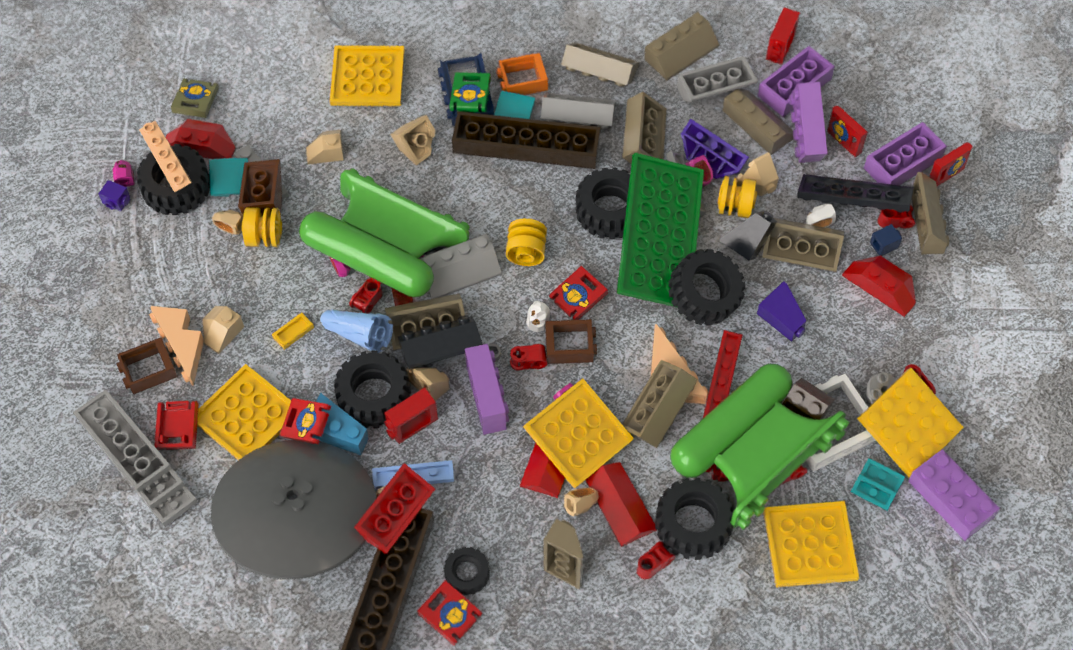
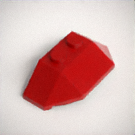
(204, 137)
(884, 282)

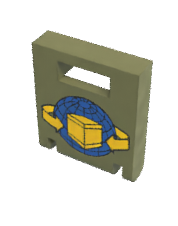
(196, 93)

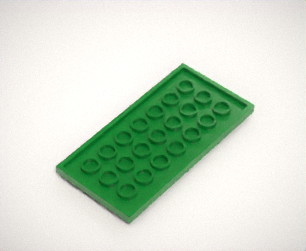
(658, 226)

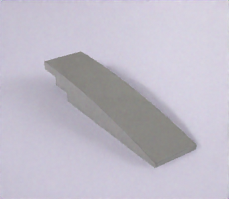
(135, 458)

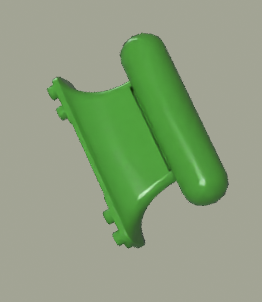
(382, 234)
(755, 440)

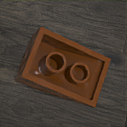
(261, 186)

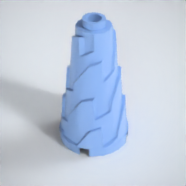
(363, 329)

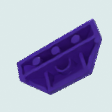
(721, 155)

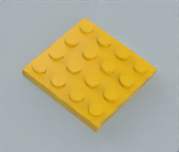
(367, 76)
(244, 413)
(910, 422)
(578, 433)
(810, 544)

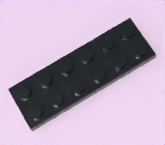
(855, 193)

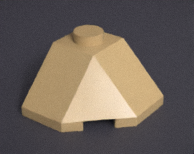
(415, 139)
(325, 148)
(764, 172)
(221, 327)
(430, 378)

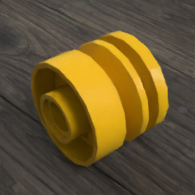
(738, 197)
(261, 227)
(526, 242)

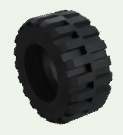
(600, 184)
(164, 198)
(718, 268)
(368, 367)
(698, 494)

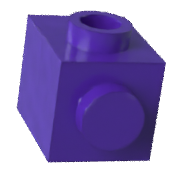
(114, 195)

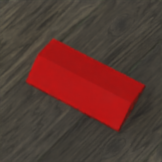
(542, 474)
(621, 503)
(394, 508)

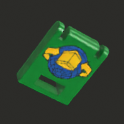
(469, 93)

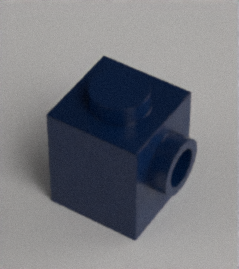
(886, 240)

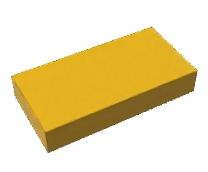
(293, 331)

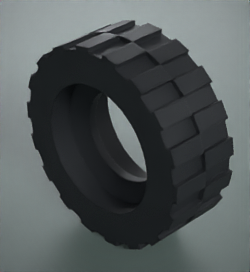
(467, 555)

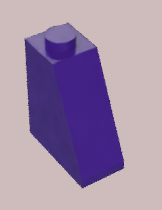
(783, 312)

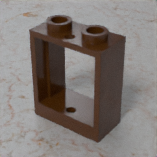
(139, 353)
(570, 356)

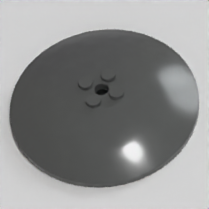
(296, 536)

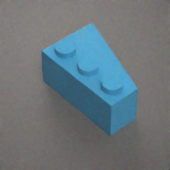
(342, 429)

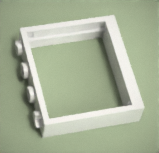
(852, 444)

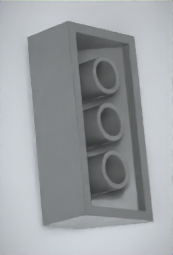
(715, 79)
(578, 109)
(462, 266)

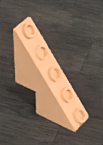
(165, 156)
(183, 342)
(667, 352)

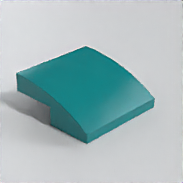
(514, 105)
(226, 176)
(877, 484)

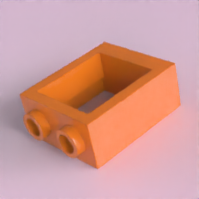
(523, 63)

